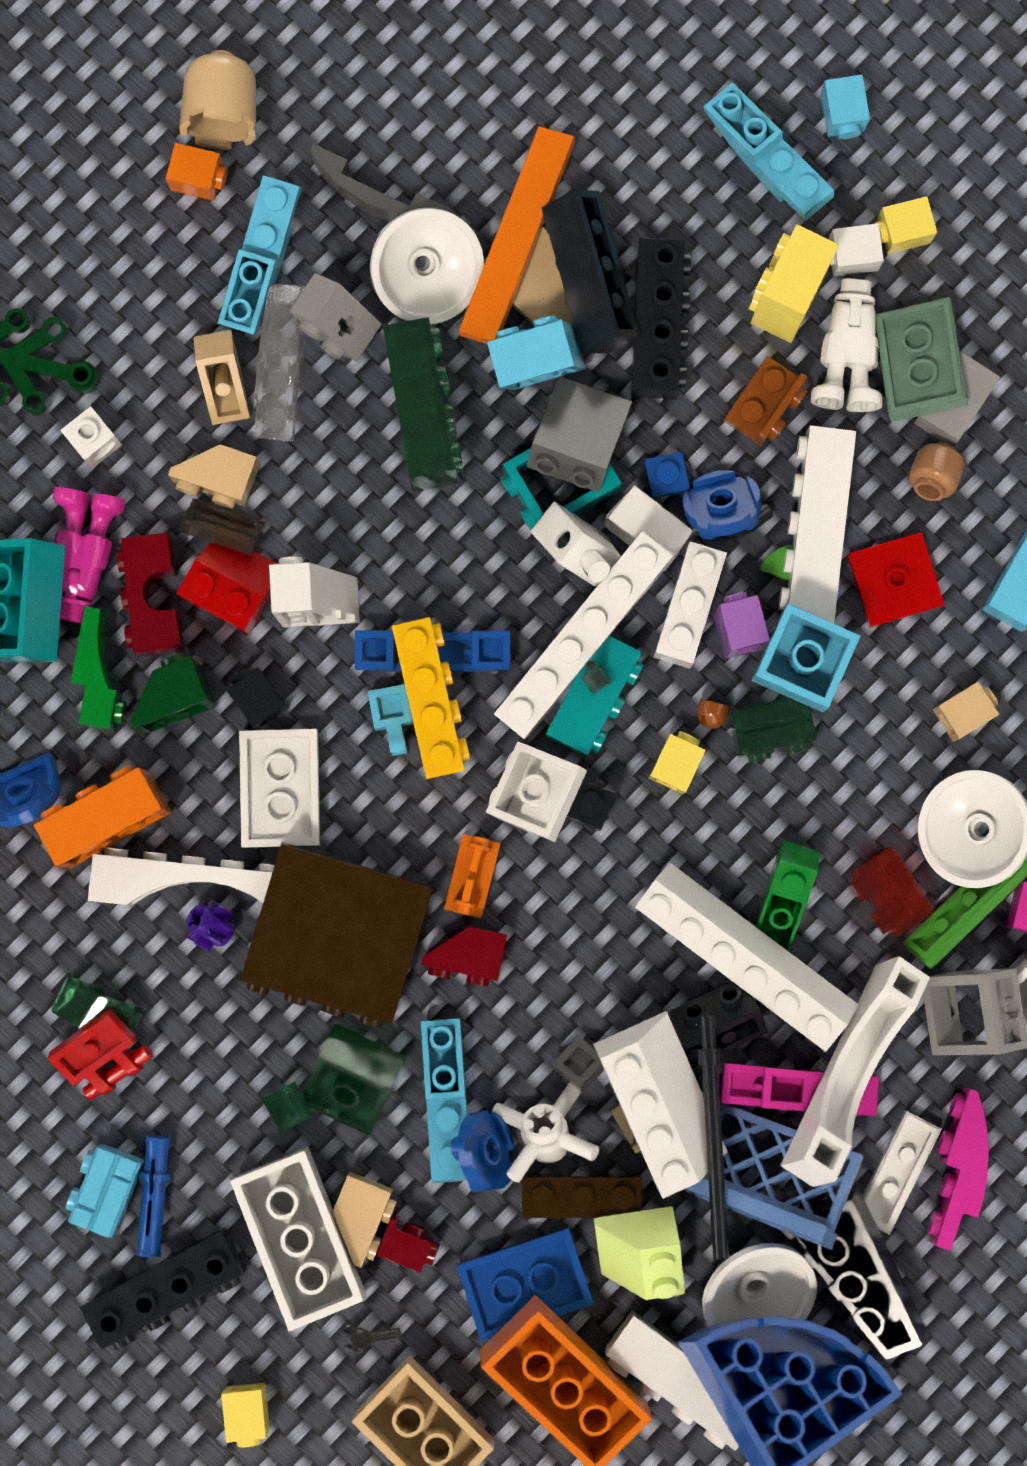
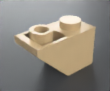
(218, 472)
(359, 1213)

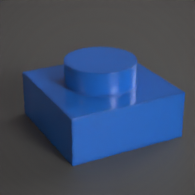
(666, 475)

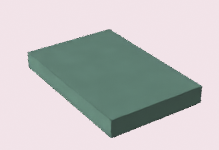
(920, 359)

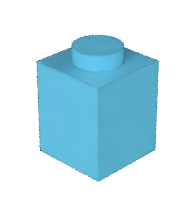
(845, 106)

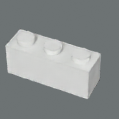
(690, 605)

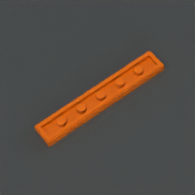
(517, 235)

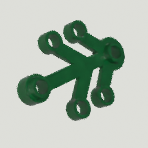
(19, 360)

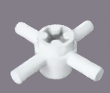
(545, 1133)

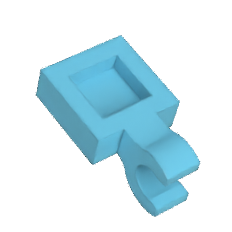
(390, 712)

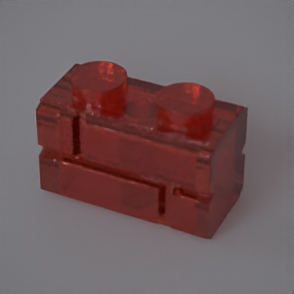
(891, 892)

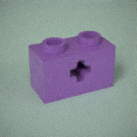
(741, 625)

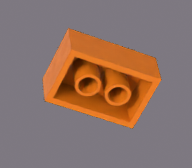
(101, 817)

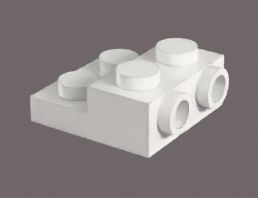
(536, 791)

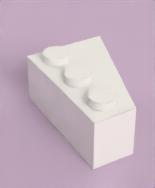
(312, 594)

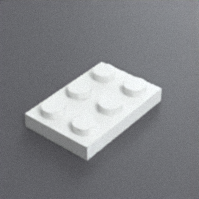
(279, 788)

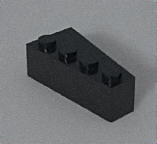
(865, 1277)

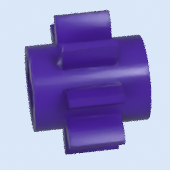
(210, 925)

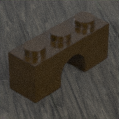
(580, 1196)

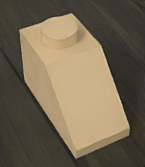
(221, 377)

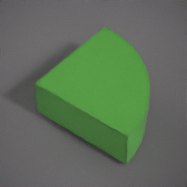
(774, 564)

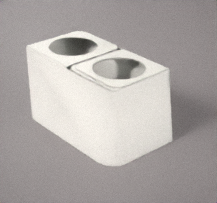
(641, 513)

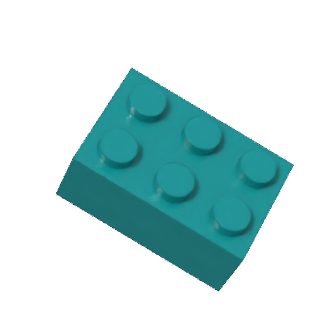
(30, 599)

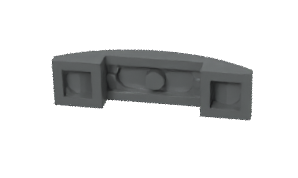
(336, 172)

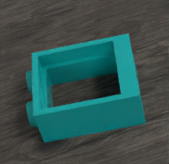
(531, 512)

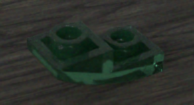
(83, 1002)

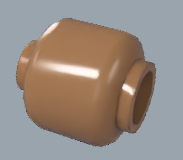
(936, 471)

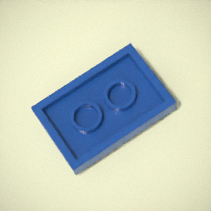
(508, 1278)

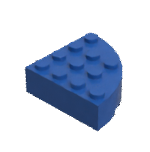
(787, 1385)

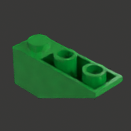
(787, 892)

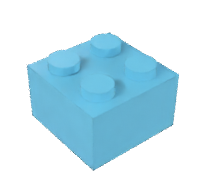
(536, 353)
(805, 658)

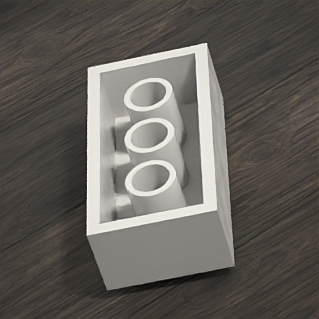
(298, 1239)

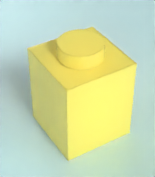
(906, 225)
(677, 762)
(245, 1414)

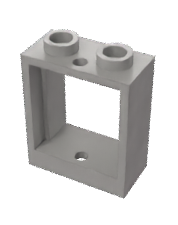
(996, 989)

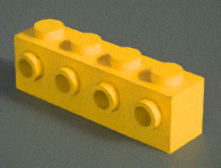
(428, 697)

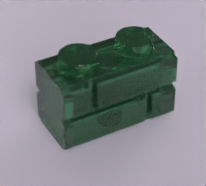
(772, 728)

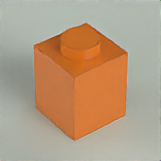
(196, 172)

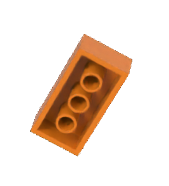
(565, 1384)

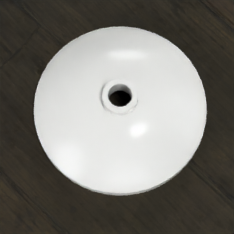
(447, 279)
(952, 823)
(760, 1283)

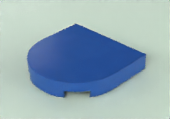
(28, 790)

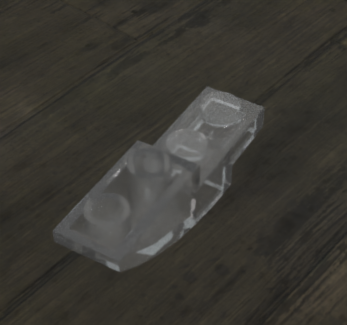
(278, 365)

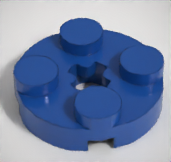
(738, 514)
(483, 1150)

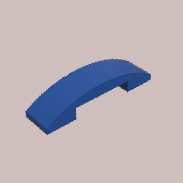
(464, 651)

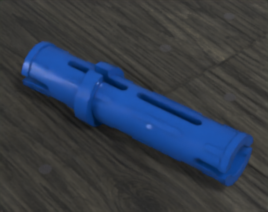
(153, 1195)

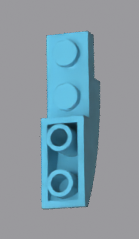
(766, 153)
(261, 255)
(444, 1094)

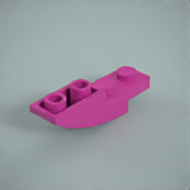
(782, 1088)
(967, 1152)

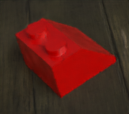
(229, 585)

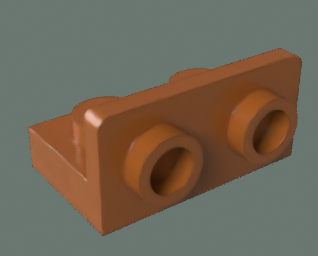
(765, 401)

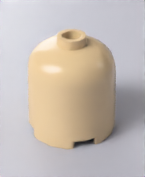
(219, 101)

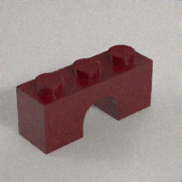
(145, 562)

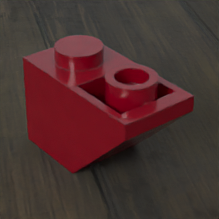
(471, 953)

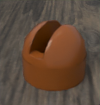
(712, 713)

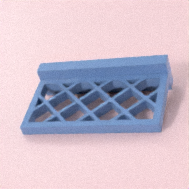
(769, 1209)

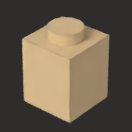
(967, 710)

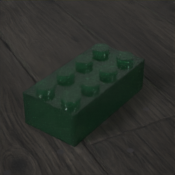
(419, 398)

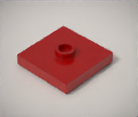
(895, 580)

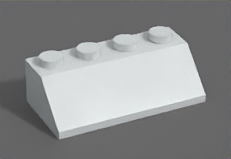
(659, 1101)

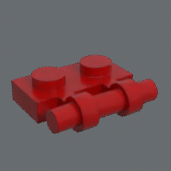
(93, 1047)

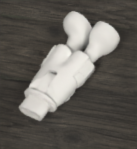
(850, 344)

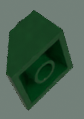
(172, 695)

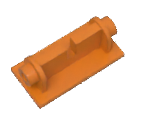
(472, 876)

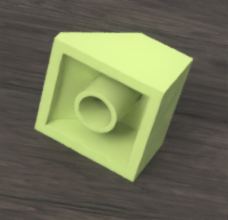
(642, 1252)

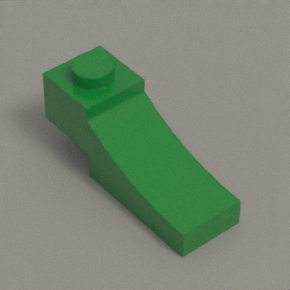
(101, 704)

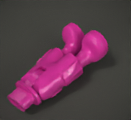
(85, 554)

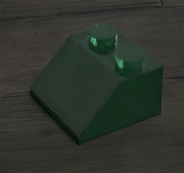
(352, 1079)

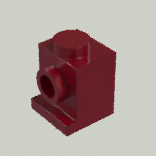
(407, 1245)

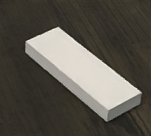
(899, 1169)

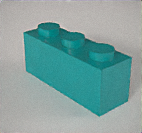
(584, 714)

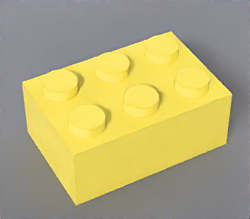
(791, 282)

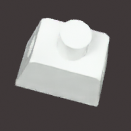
(588, 551)

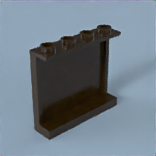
(335, 935)

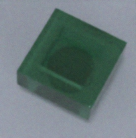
(287, 1107)

